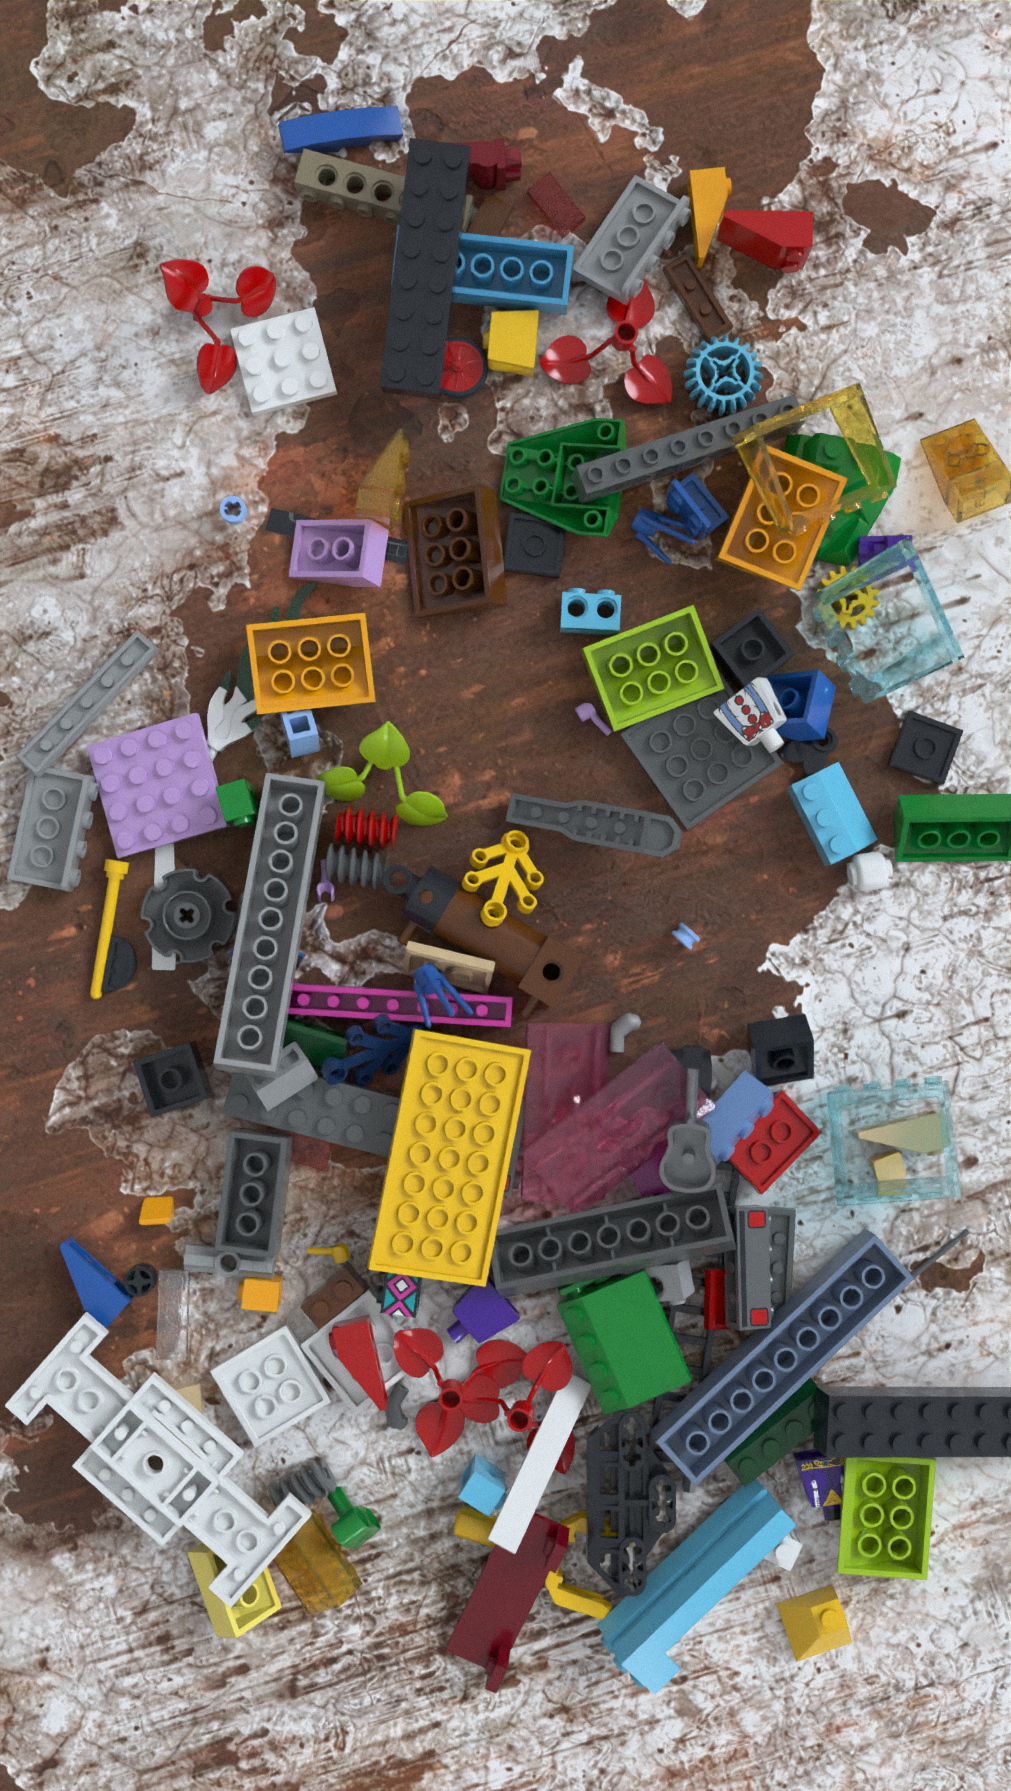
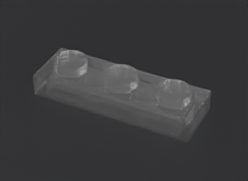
(173, 1314)

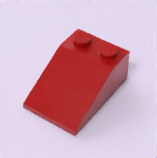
(770, 237)

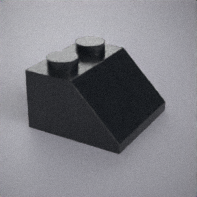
(781, 1050)

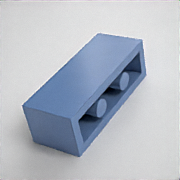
(736, 1114)

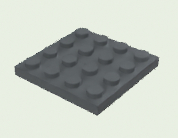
(696, 757)

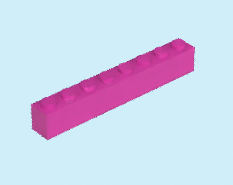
(397, 1004)

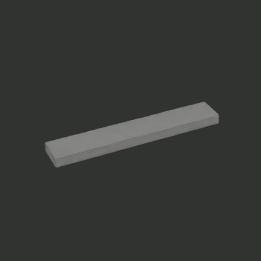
(87, 703)

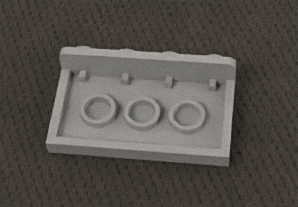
(632, 240)
(53, 829)

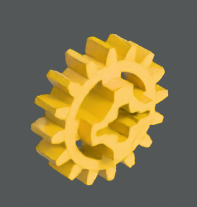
(859, 600)

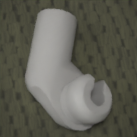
(620, 1029)

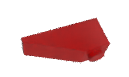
(358, 1353)

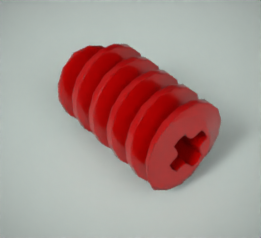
(366, 827)

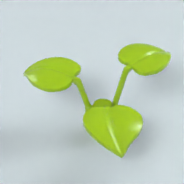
(385, 749)

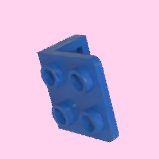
(695, 506)

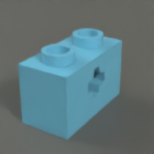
(482, 1485)

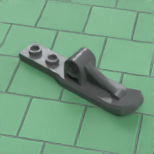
(599, 824)

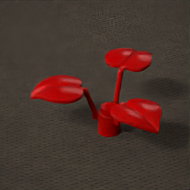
(184, 287)
(645, 383)
(547, 1366)
(443, 1422)

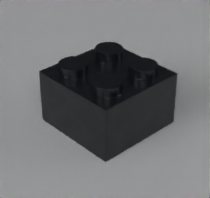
(750, 649)
(173, 1078)

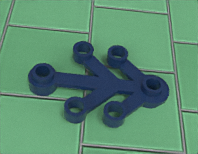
(378, 1051)

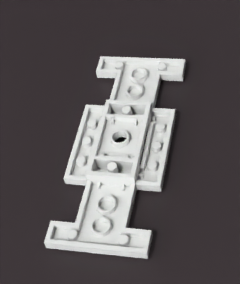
(187, 1488)

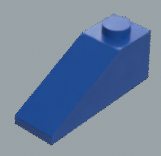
(97, 1287)

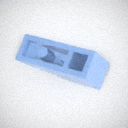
(300, 732)

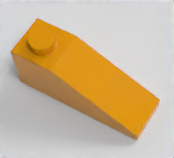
(708, 196)

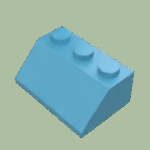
(831, 814)

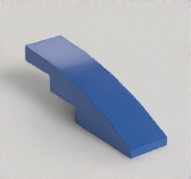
(340, 129)

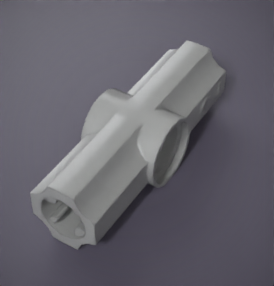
(206, 1259)

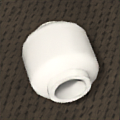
(869, 871)

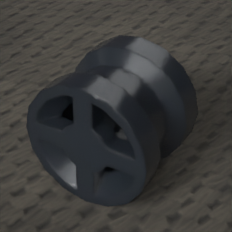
(137, 1284)

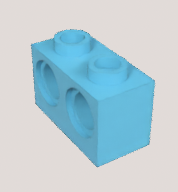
(590, 621)

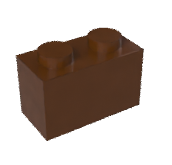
(333, 1295)

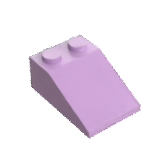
(339, 552)

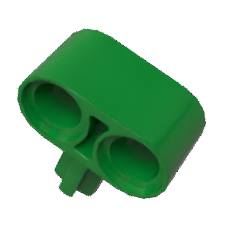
(354, 1523)

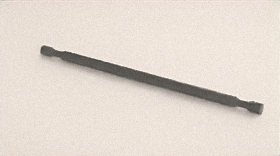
(941, 1252)

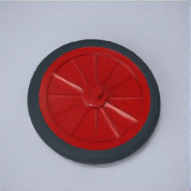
(464, 368)

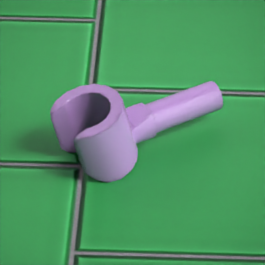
(587, 711)
(325, 885)

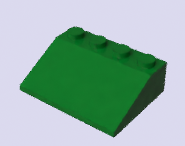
(624, 1341)

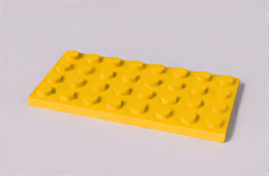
(449, 1158)

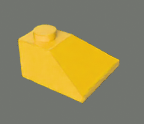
(814, 1622)

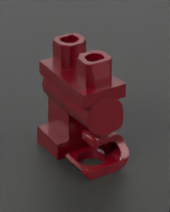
(494, 163)

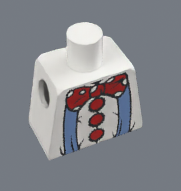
(754, 715)

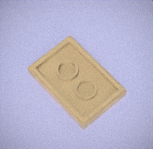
(459, 969)

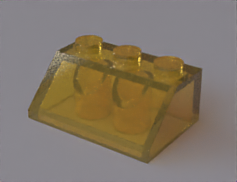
(317, 1567)

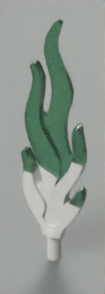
(227, 720)

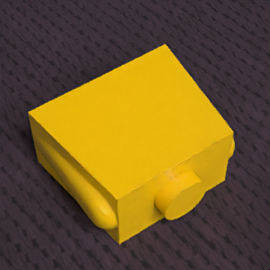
(512, 341)

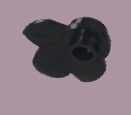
(810, 752)

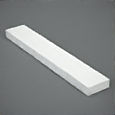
(538, 1465)

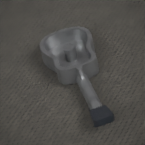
(688, 1159)

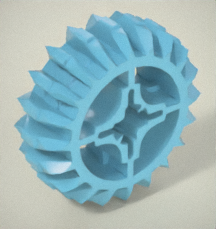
(716, 367)

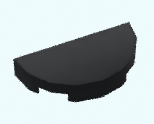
(120, 964)

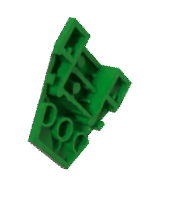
(833, 454)

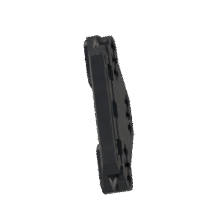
(631, 1507)

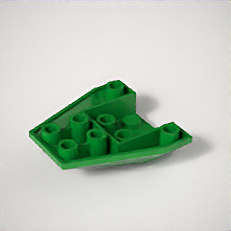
(541, 469)

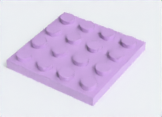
(157, 785)

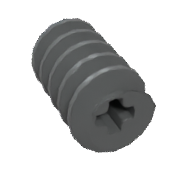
(355, 867)
(307, 1486)

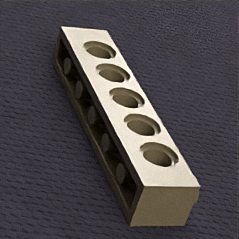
(317, 167)

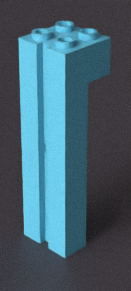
(692, 1584)

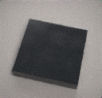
(533, 546)
(925, 747)

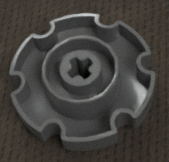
(212, 918)

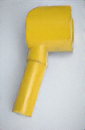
(339, 1252)

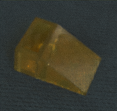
(967, 470)
(384, 483)

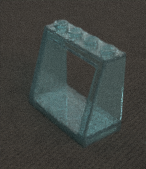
(917, 663)
(901, 1189)

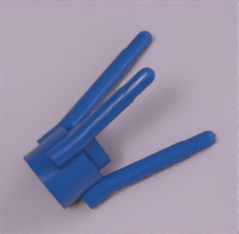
(649, 522)
(431, 982)

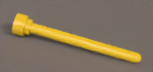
(114, 871)

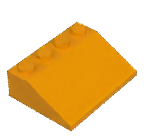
(752, 536)
(310, 663)

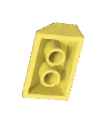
(250, 1609)

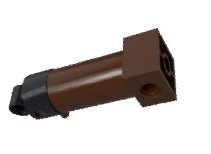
(519, 951)

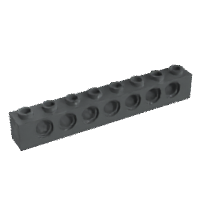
(674, 452)

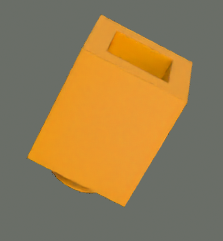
(261, 1293)

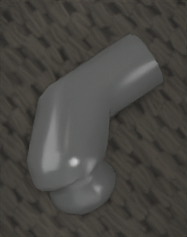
(394, 1414)

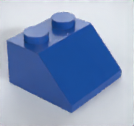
(806, 702)

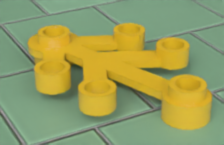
(506, 874)

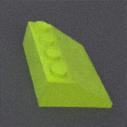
(652, 668)
(886, 1517)

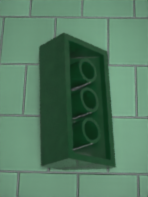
(316, 1041)
(776, 1435)

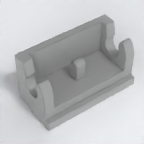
(293, 1075)

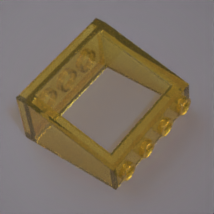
(860, 432)

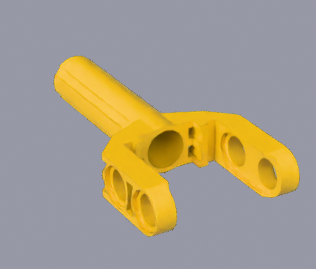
(476, 1526)

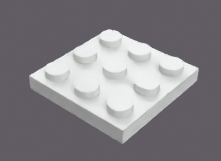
(283, 361)
(384, 1329)
(271, 1385)

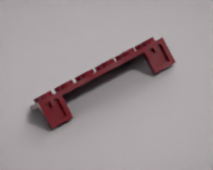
(506, 1597)

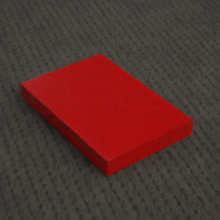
(773, 1143)

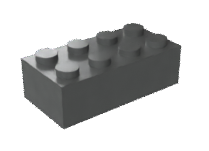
(254, 1192)

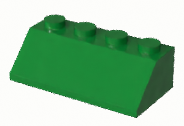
(952, 827)

